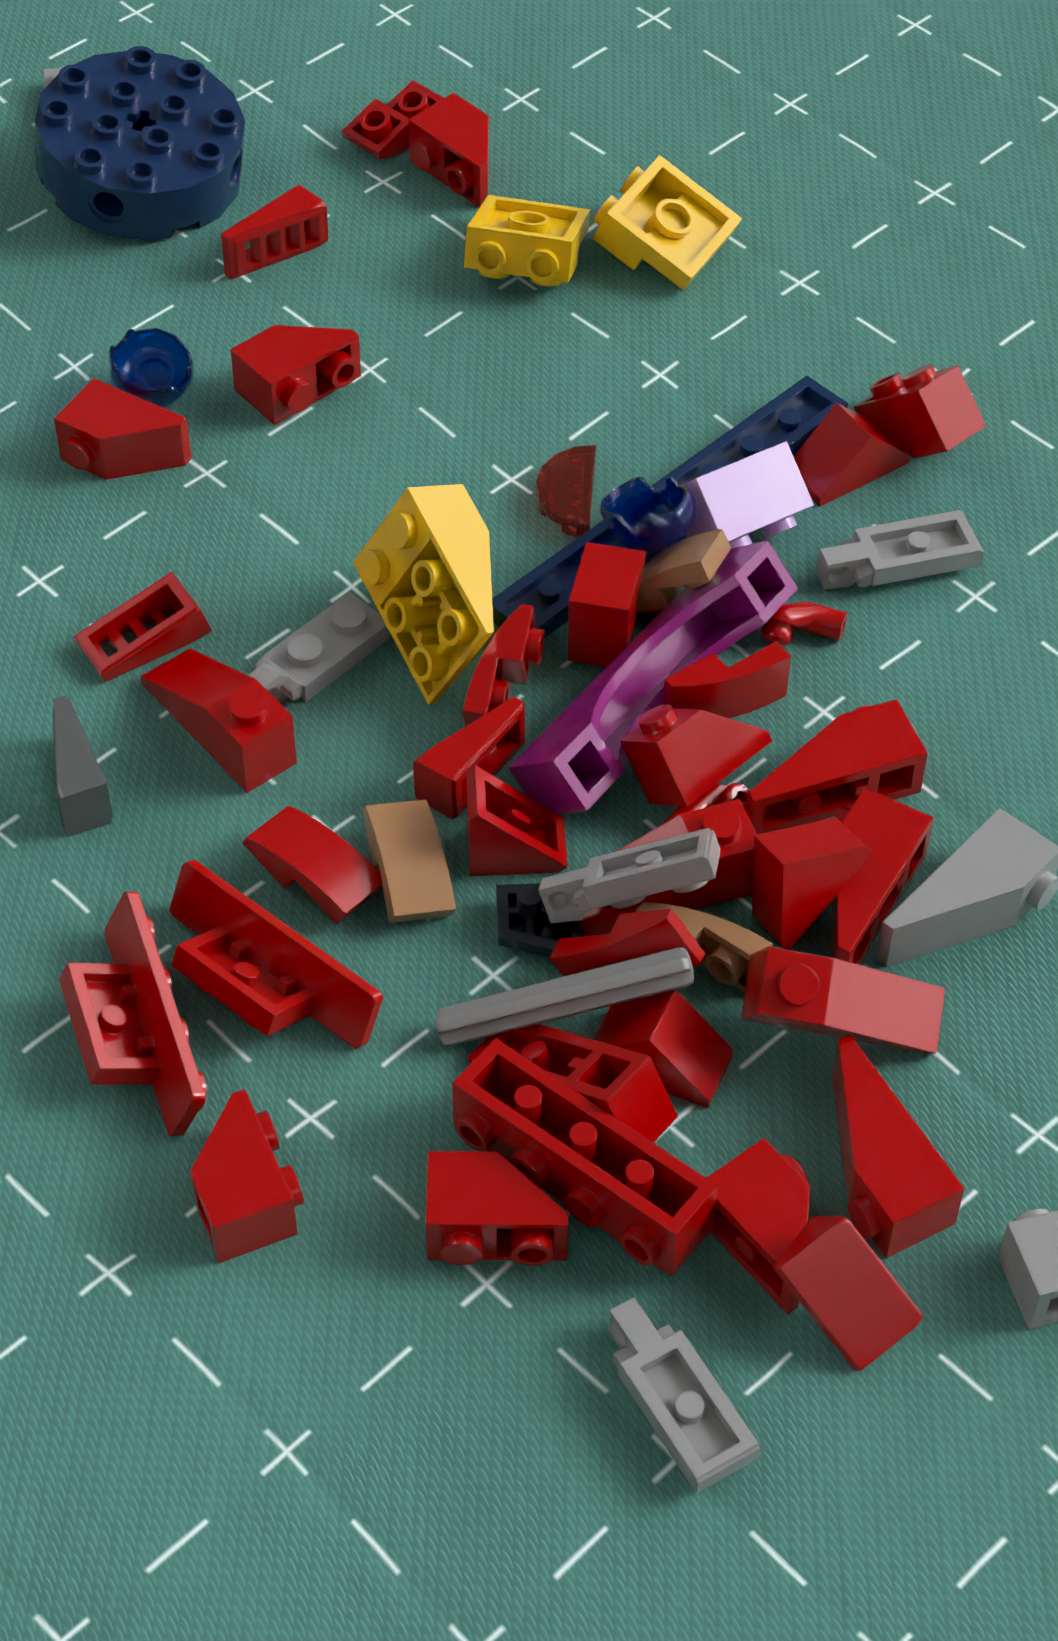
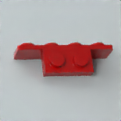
(263, 964)
(130, 1019)

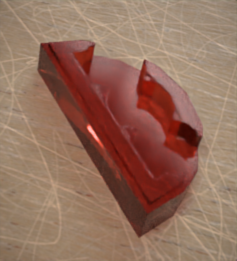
(566, 489)

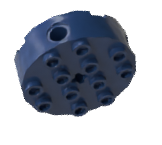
(139, 143)

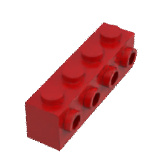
(584, 1157)

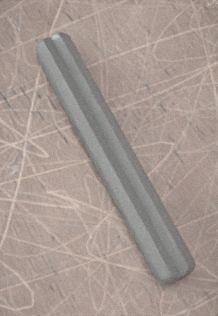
(565, 996)

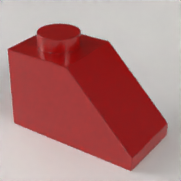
(120, 433)
(688, 752)
(760, 1213)

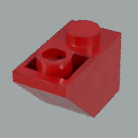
(453, 146)
(294, 367)
(924, 409)
(239, 1185)
(489, 1212)

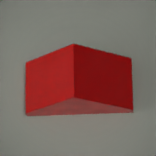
(846, 455)
(604, 603)
(510, 830)
(801, 873)
(678, 1040)

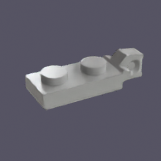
(901, 551)
(321, 650)
(631, 875)
(680, 1398)

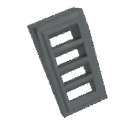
(79, 781)

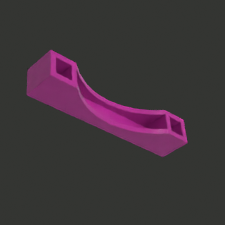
(582, 748)

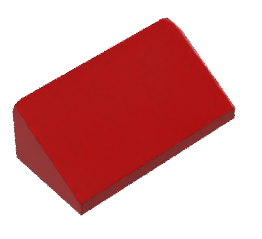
(847, 1290)

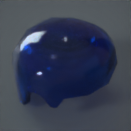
(151, 366)
(648, 516)

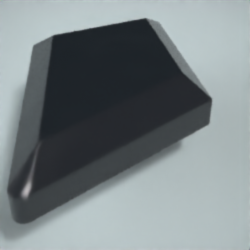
(525, 923)

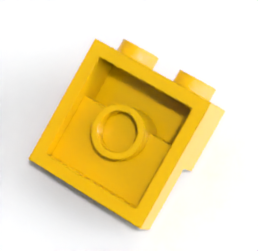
(664, 222)
(525, 240)

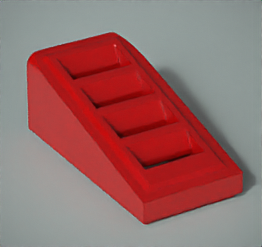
(292, 227)
(149, 605)
(483, 743)

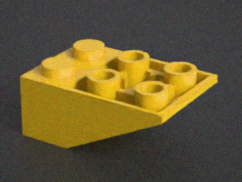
(432, 582)

